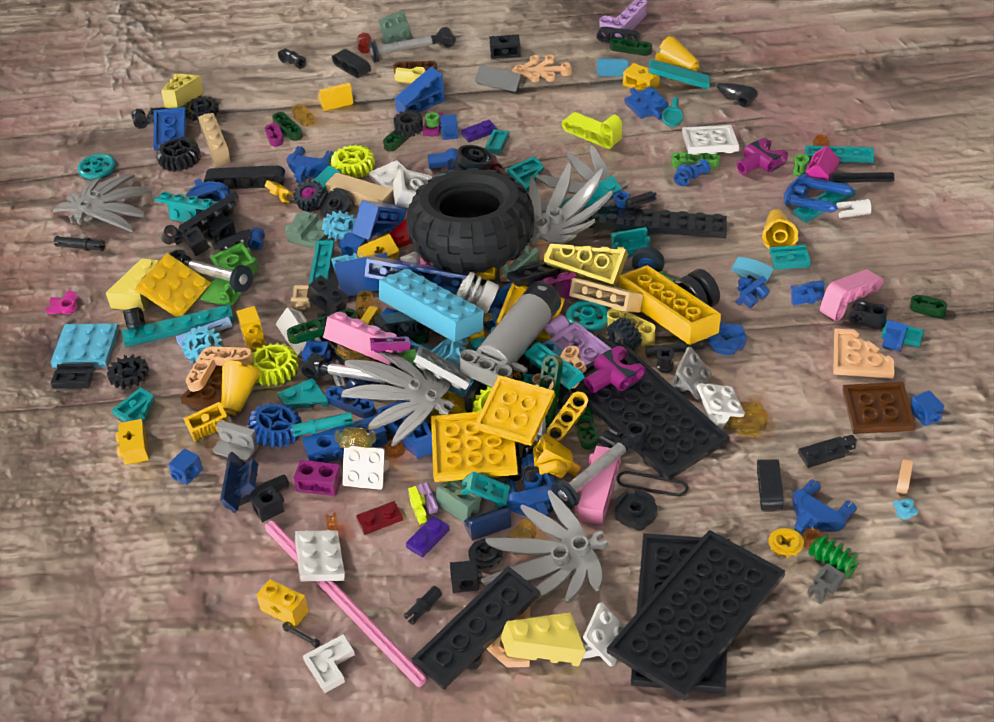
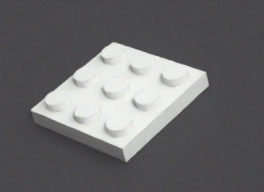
(710, 139)

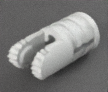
(857, 207)

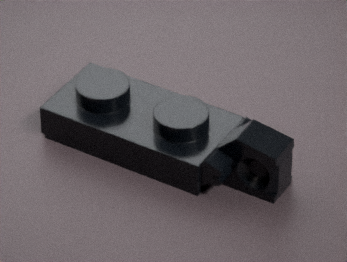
(827, 450)

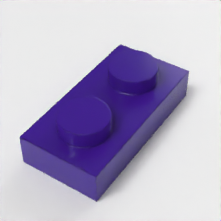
(478, 131)
(427, 536)

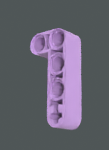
(627, 19)

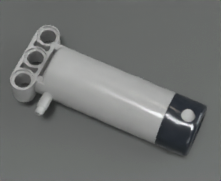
(512, 336)

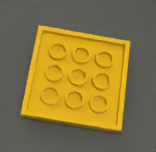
(463, 449)

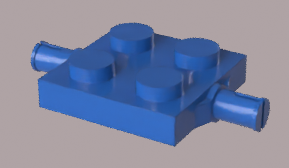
(646, 102)

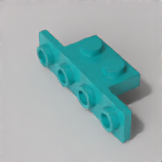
(182, 207)

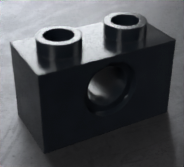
(505, 46)
(326, 295)

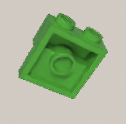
(234, 257)

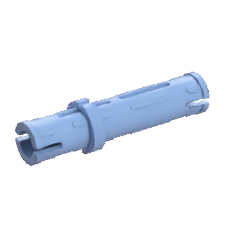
(224, 324)

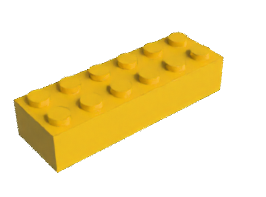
(672, 305)

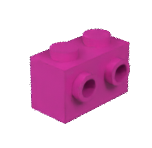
(822, 164)

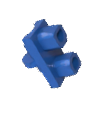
(748, 289)
(807, 292)

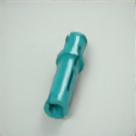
(313, 426)

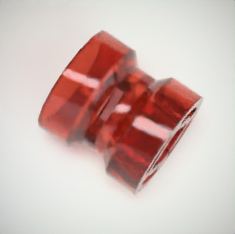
(363, 42)

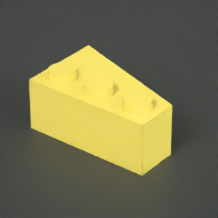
(181, 90)
(123, 293)
(545, 638)

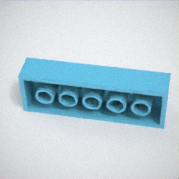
(431, 305)

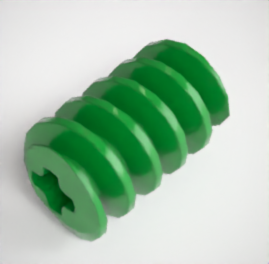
(833, 555)

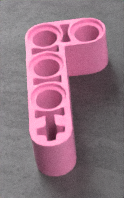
(848, 289)

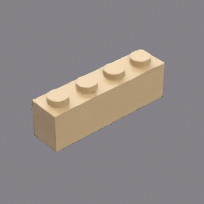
(214, 139)
(360, 189)
(606, 295)

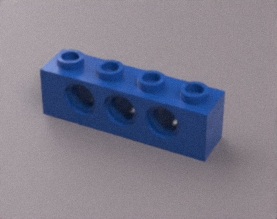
(324, 448)

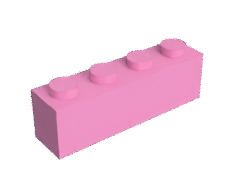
(355, 334)
(598, 492)

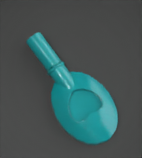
(672, 115)

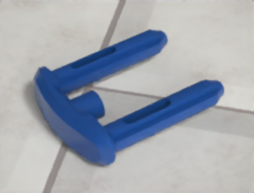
(798, 189)

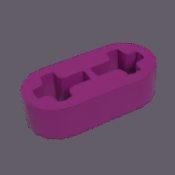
(271, 136)

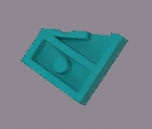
(525, 170)
(303, 395)
(135, 406)

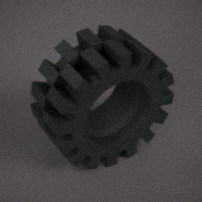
(408, 123)

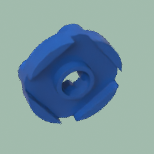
(736, 339)

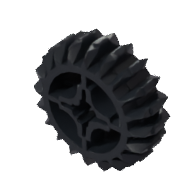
(178, 154)

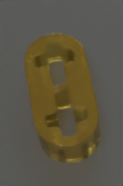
(302, 115)
(361, 304)
(518, 532)

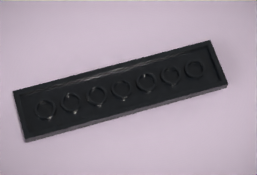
(660, 221)

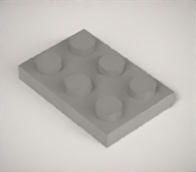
(441, 367)

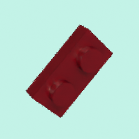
(379, 517)

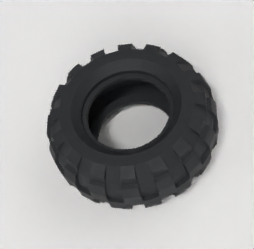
(470, 220)

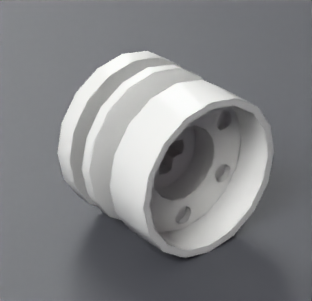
(476, 294)

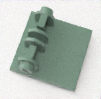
(395, 28)

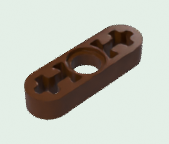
(412, 64)

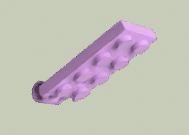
(566, 335)

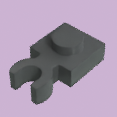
(826, 580)

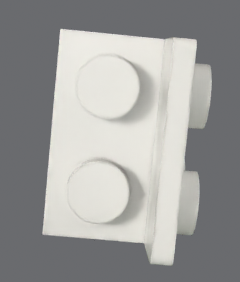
(720, 403)
(364, 467)
(600, 633)

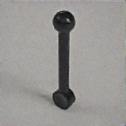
(287, 627)

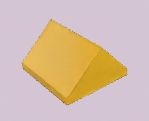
(335, 96)

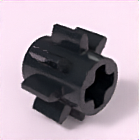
(610, 438)

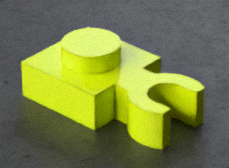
(417, 501)

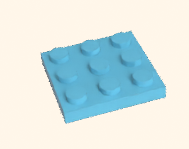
(85, 344)

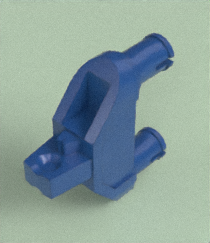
(305, 166)
(208, 190)
(534, 498)
(817, 515)

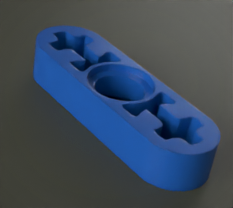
(355, 408)

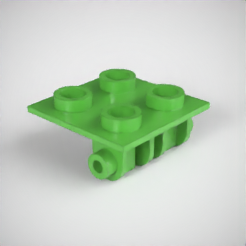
(220, 293)

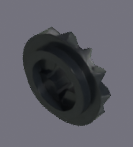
(481, 546)

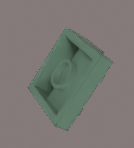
(305, 230)

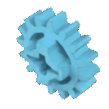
(338, 225)
(200, 340)

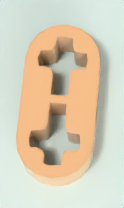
(904, 477)

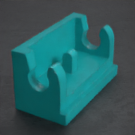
(631, 240)
(486, 488)

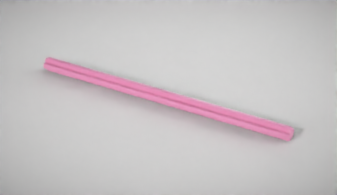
(354, 613)

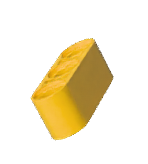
(571, 410)

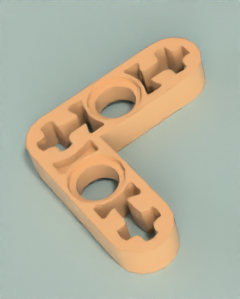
(210, 358)

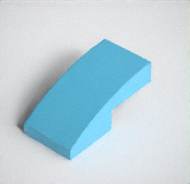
(746, 266)

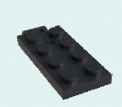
(201, 220)

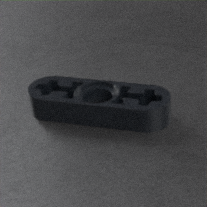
(623, 32)

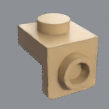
(300, 298)

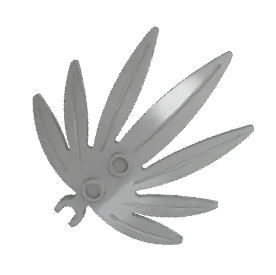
(586, 173)
(96, 202)
(558, 222)
(413, 387)
(569, 555)

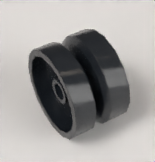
(473, 157)
(702, 286)

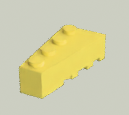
(592, 263)

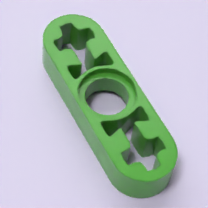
(681, 158)

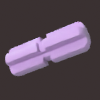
(431, 504)

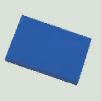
(168, 125)
(351, 276)

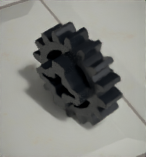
(200, 107)
(126, 371)

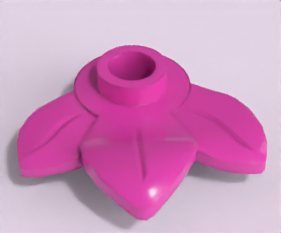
(63, 305)

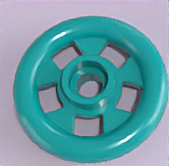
(96, 167)
(588, 315)

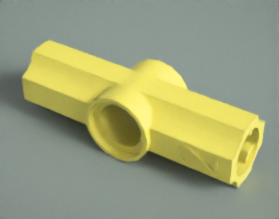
(408, 75)

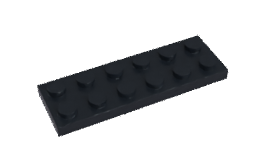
(475, 627)

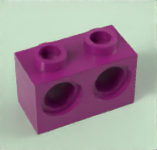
(317, 478)

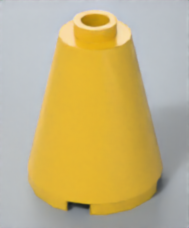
(676, 54)
(779, 230)
(237, 385)

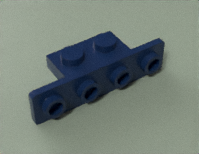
(238, 481)

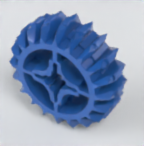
(274, 424)

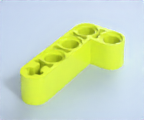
(603, 134)

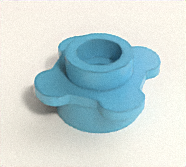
(905, 508)

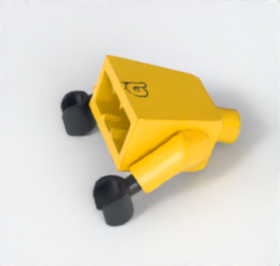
(549, 458)

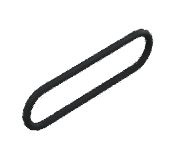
(648, 489)

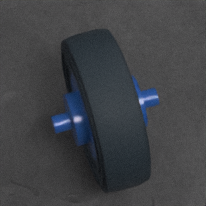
(648, 256)

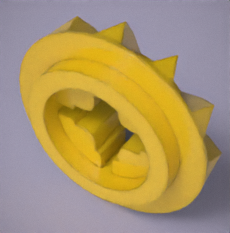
(786, 535)

